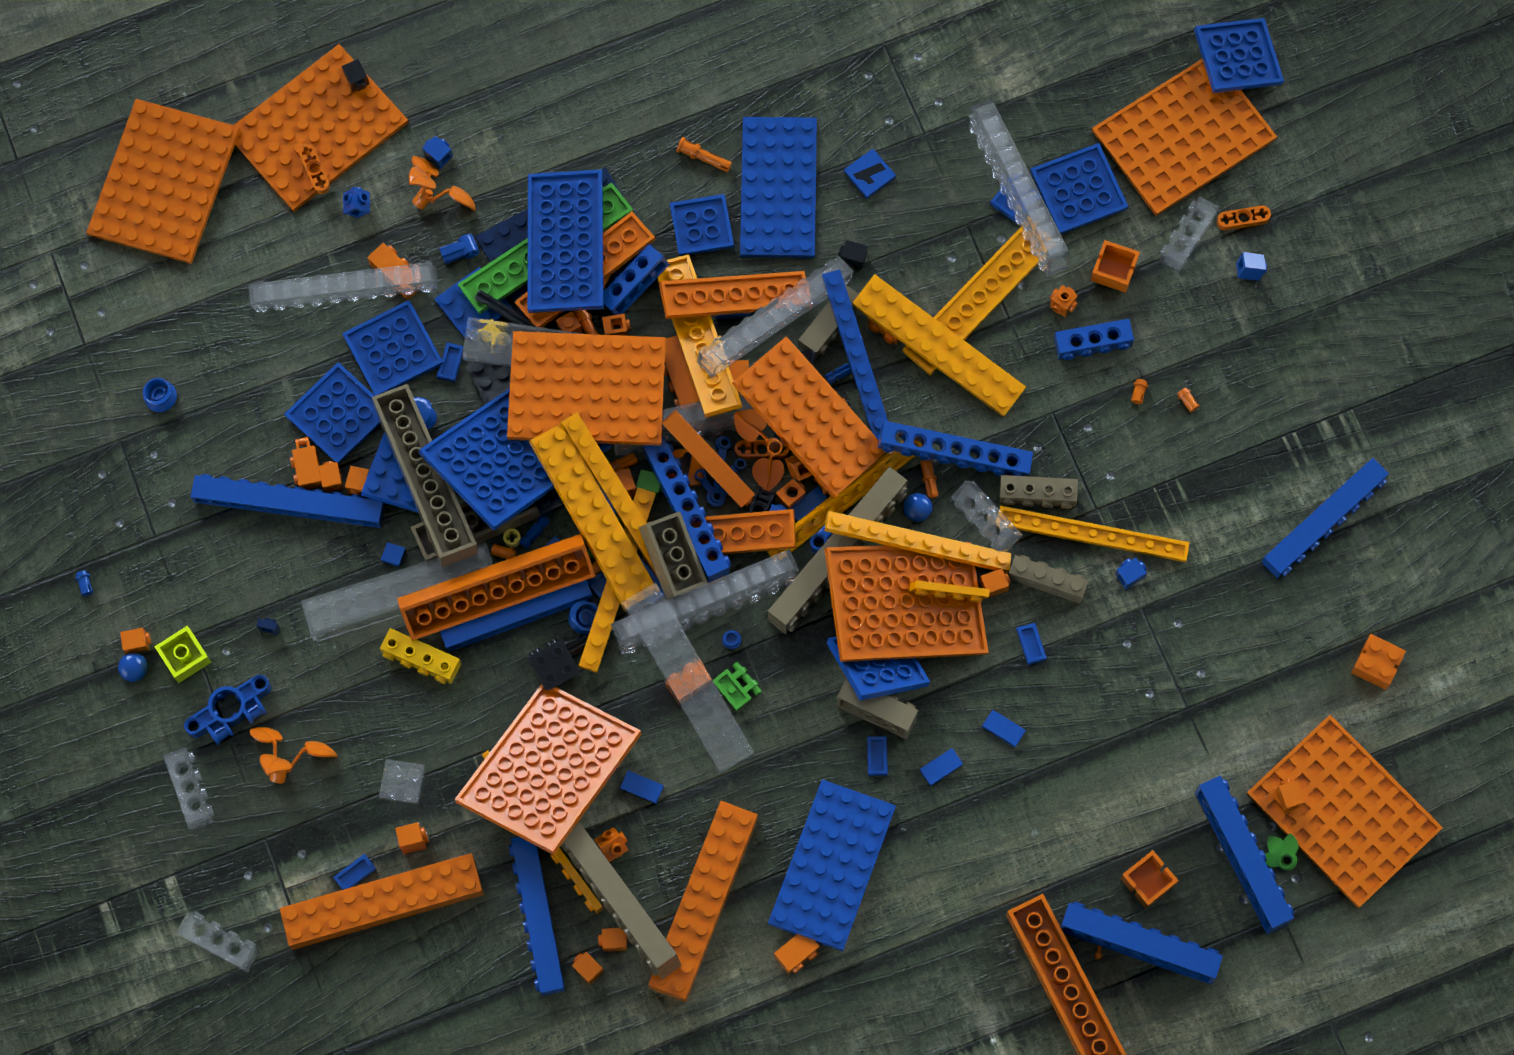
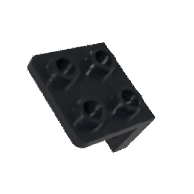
(553, 664)

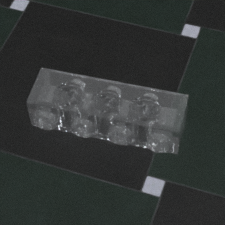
(1200, 208)
(995, 518)
(174, 762)
(242, 960)

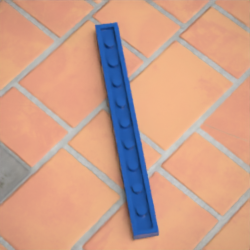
(855, 350)

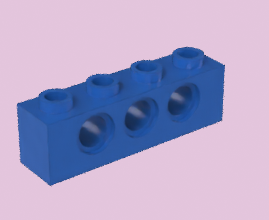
(643, 278)
(1082, 335)

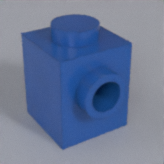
(437, 151)
(1251, 266)
(1131, 572)

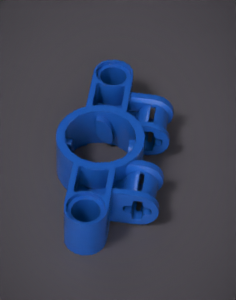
(218, 727)

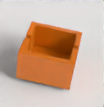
(1115, 266)
(1378, 661)
(1148, 880)

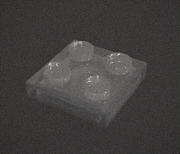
(402, 781)

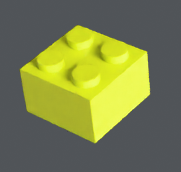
(183, 654)

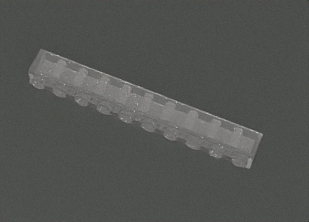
(343, 286)
(769, 319)

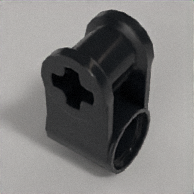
(762, 500)

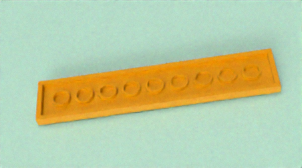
(983, 292)
(938, 345)
(714, 393)
(591, 513)

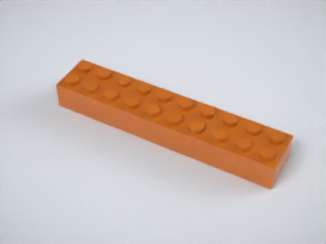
(496, 587)
(706, 896)
(381, 901)
(1063, 979)

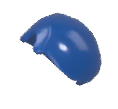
(917, 507)
(132, 667)

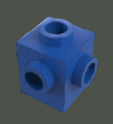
(356, 202)

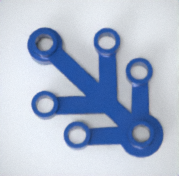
(716, 489)

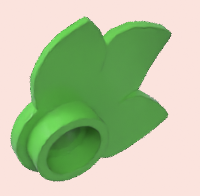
(1280, 849)

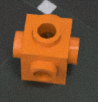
(1063, 300)
(612, 844)

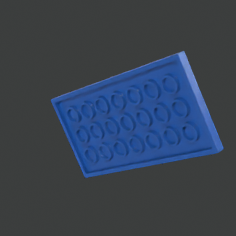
(778, 187)
(565, 241)
(832, 865)

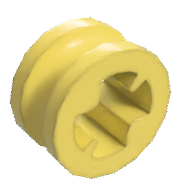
(507, 535)

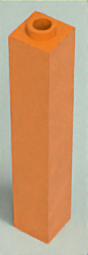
(709, 459)

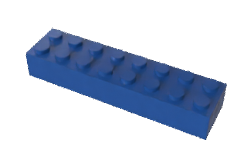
(1244, 854)
(1141, 943)

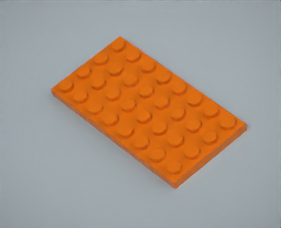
(809, 416)

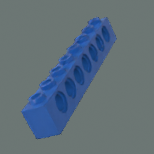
(1021, 458)
(712, 569)

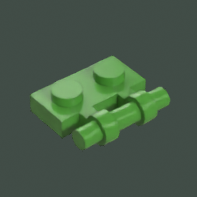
(732, 690)

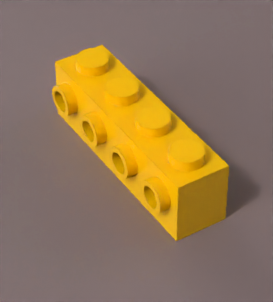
(420, 656)

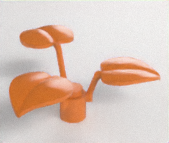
(421, 175)
(765, 471)
(278, 767)

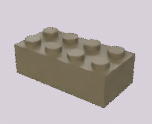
(673, 555)
(881, 711)

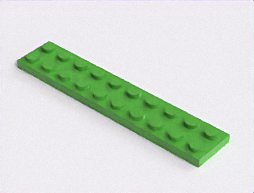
(511, 269)

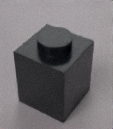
(355, 75)
(853, 254)

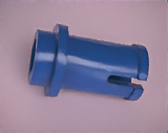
(84, 583)

